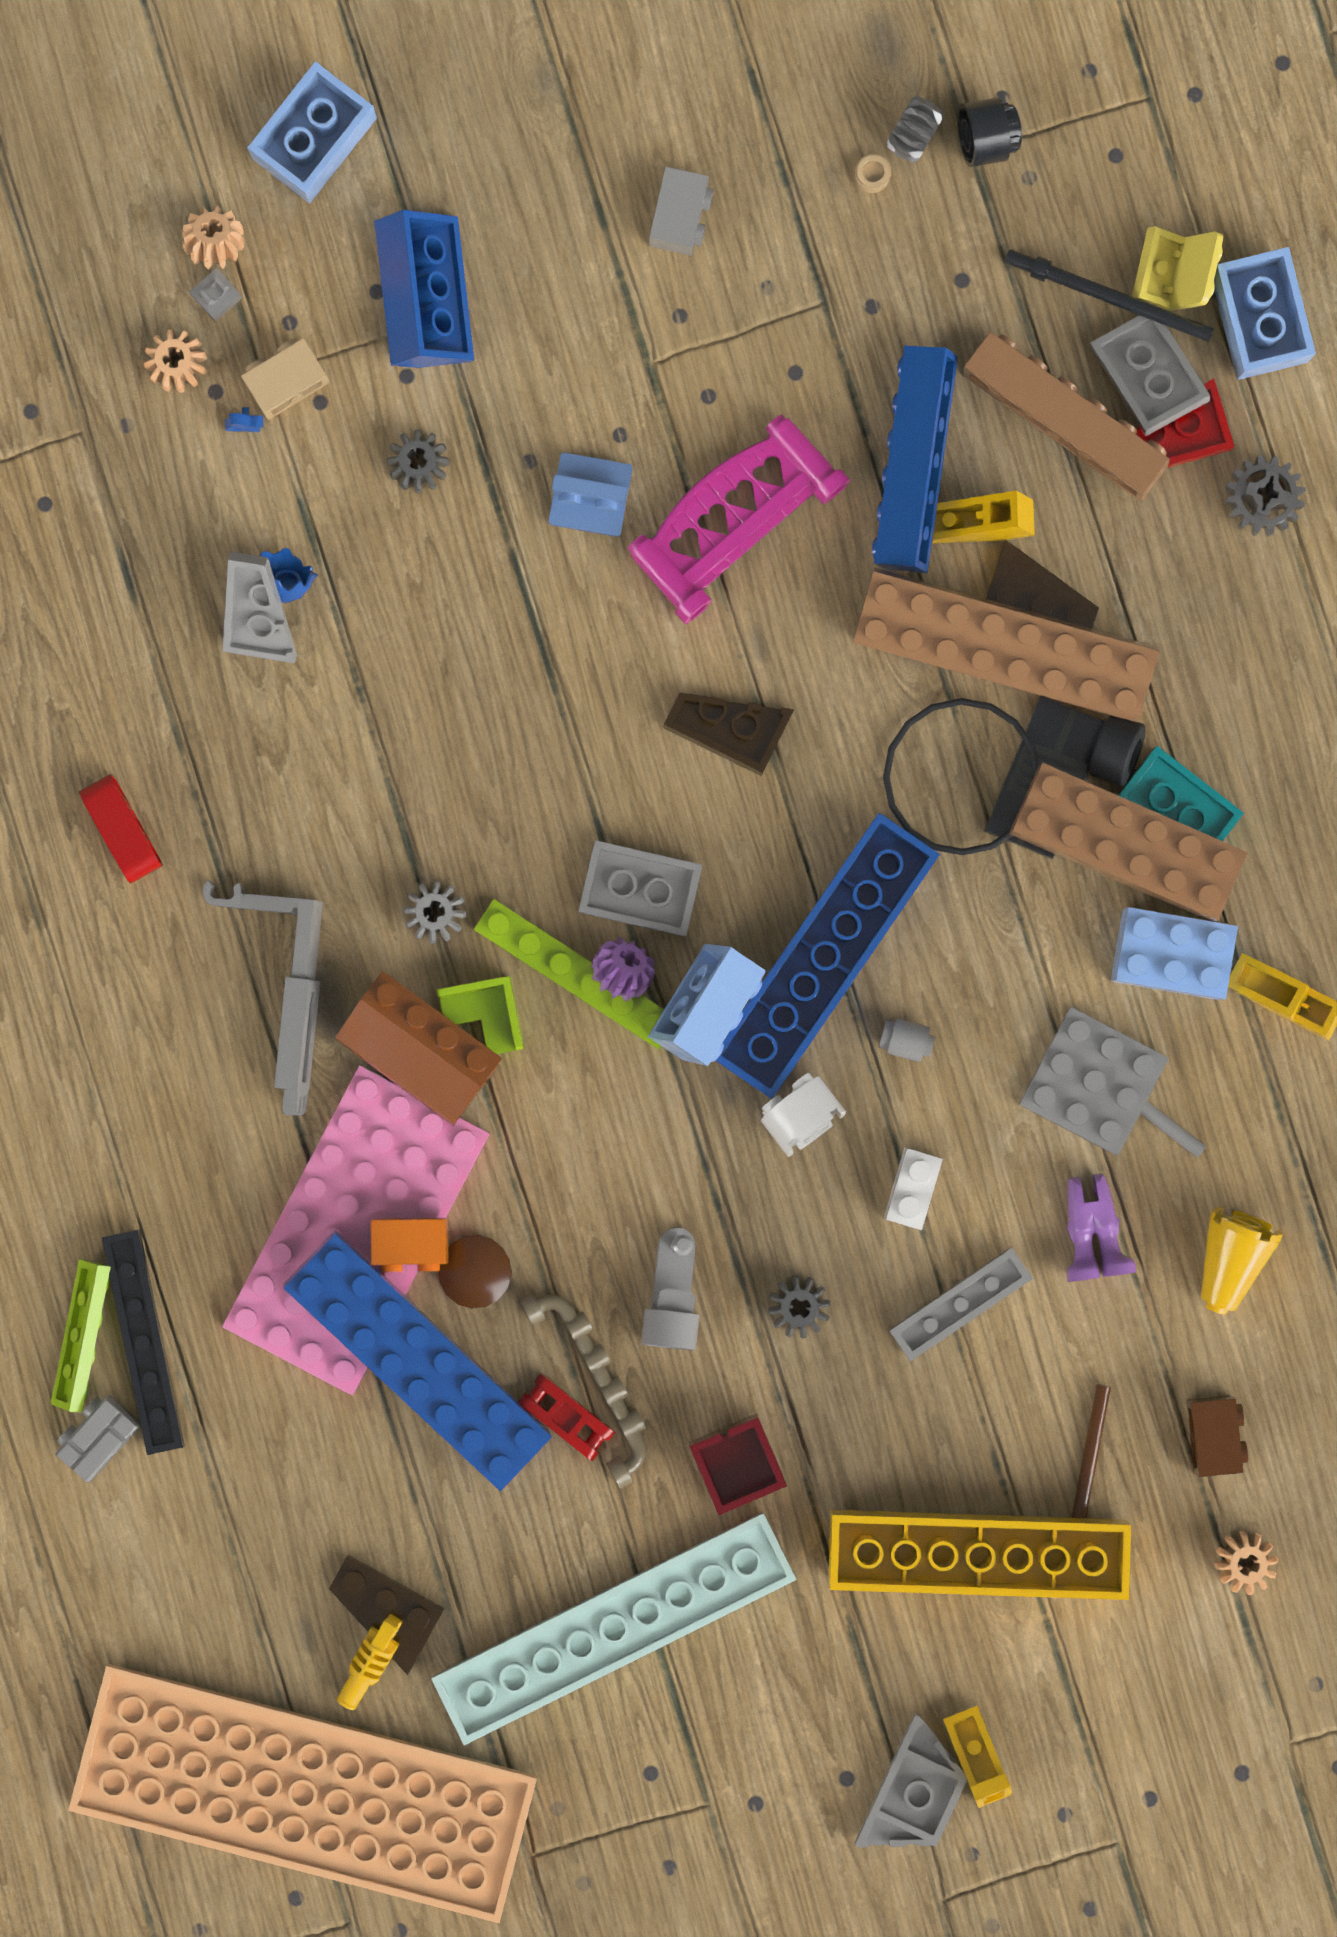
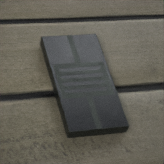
(1062, 740)

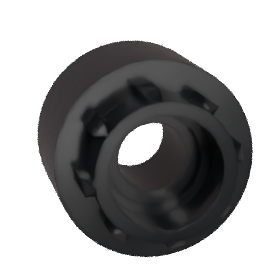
(988, 131)

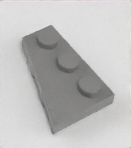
(254, 611)

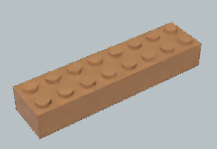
(1006, 645)

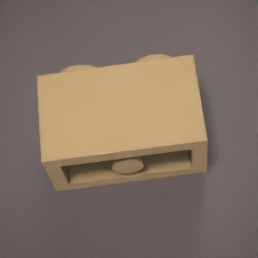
(284, 377)

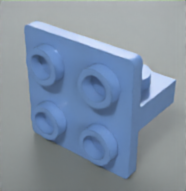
(590, 494)

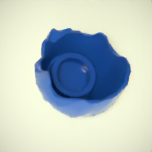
(289, 574)

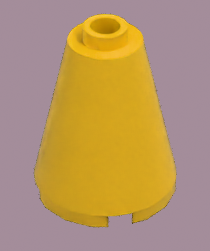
(1234, 1257)

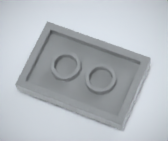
(1150, 373)
(640, 888)

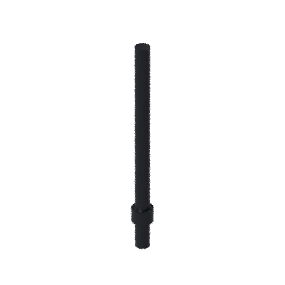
(1043, 269)

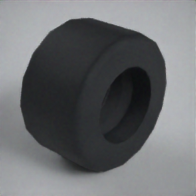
(1117, 750)

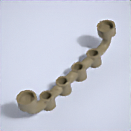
(596, 1360)

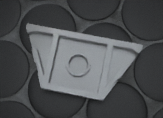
(915, 1792)

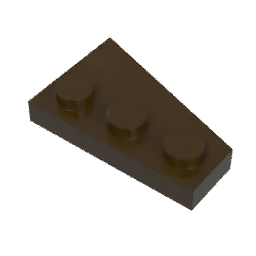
(1029, 586)
(729, 729)
(375, 1596)

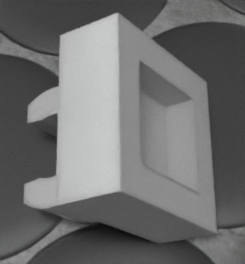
(216, 294)

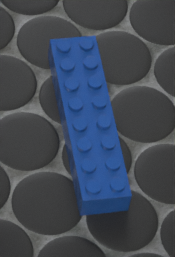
(826, 955)
(417, 1360)

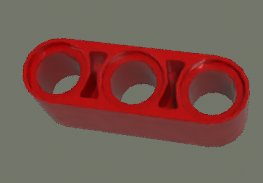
(120, 828)

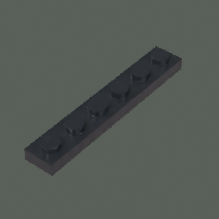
(143, 1342)

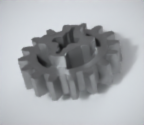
(1279, 498)

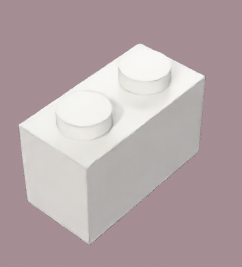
(913, 1188)

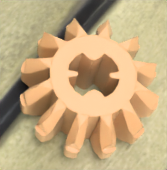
(212, 237)
(186, 367)
(1249, 1574)

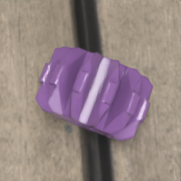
(623, 969)

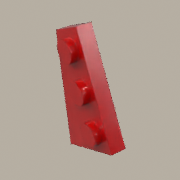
(1195, 434)

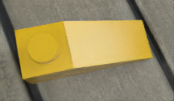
(984, 518)

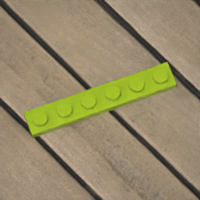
(565, 969)

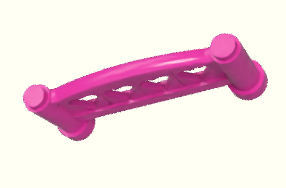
(685, 577)

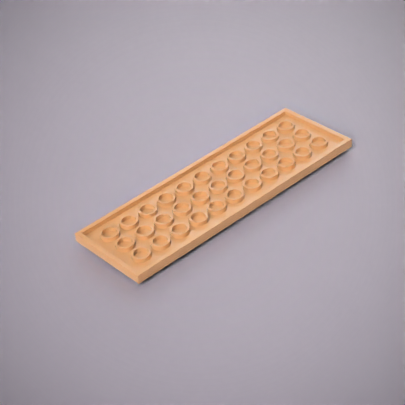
(303, 1793)

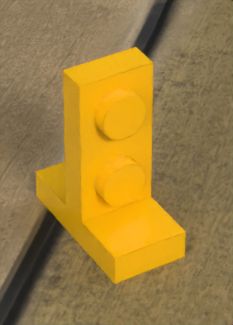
(978, 1757)

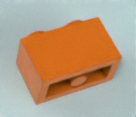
(409, 1242)

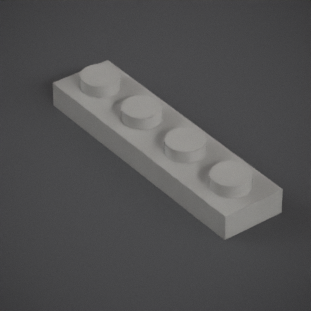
(960, 1304)

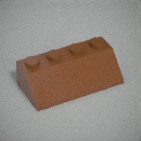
(418, 1048)

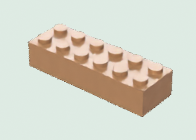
(1128, 843)

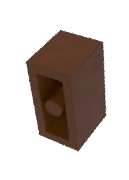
(1216, 1436)

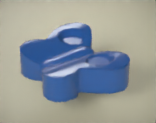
(243, 422)

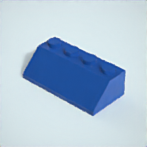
(424, 289)

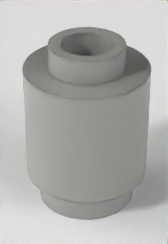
(906, 1039)

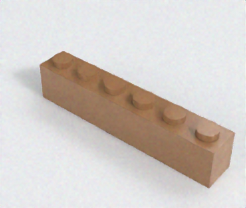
(1066, 416)

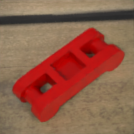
(566, 1417)

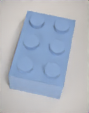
(312, 132)
(1263, 313)
(1174, 953)
(707, 1004)

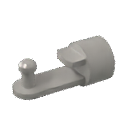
(671, 1316)

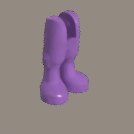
(1097, 1219)

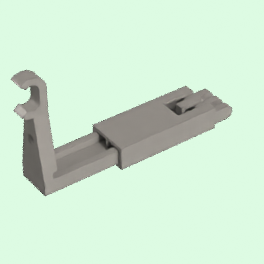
(300, 991)

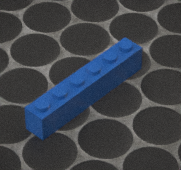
(915, 459)

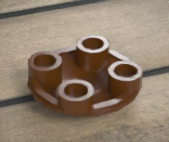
(475, 1271)

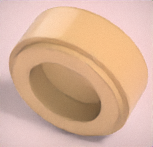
(872, 173)

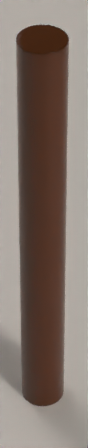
(1091, 1451)

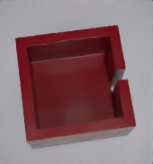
(738, 1464)

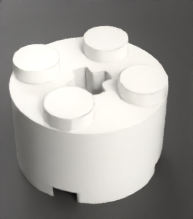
(802, 1114)

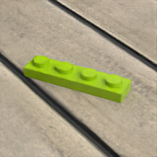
(80, 1335)

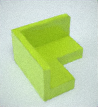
(491, 1003)

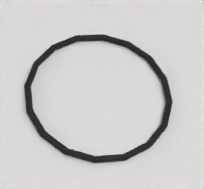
(889, 760)

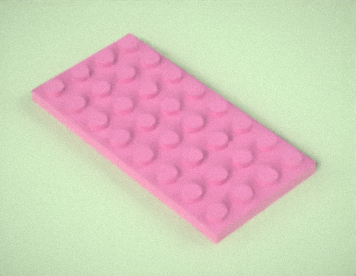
(375, 1161)

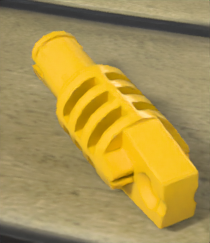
(370, 1662)

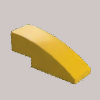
(1284, 996)

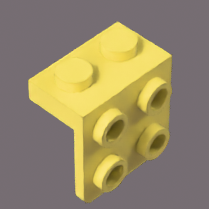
(1177, 269)

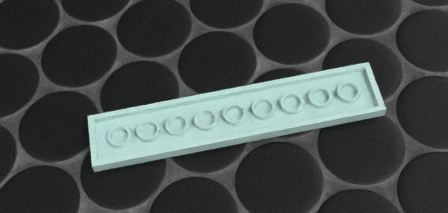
(613, 1628)

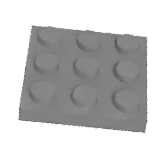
(1093, 1081)

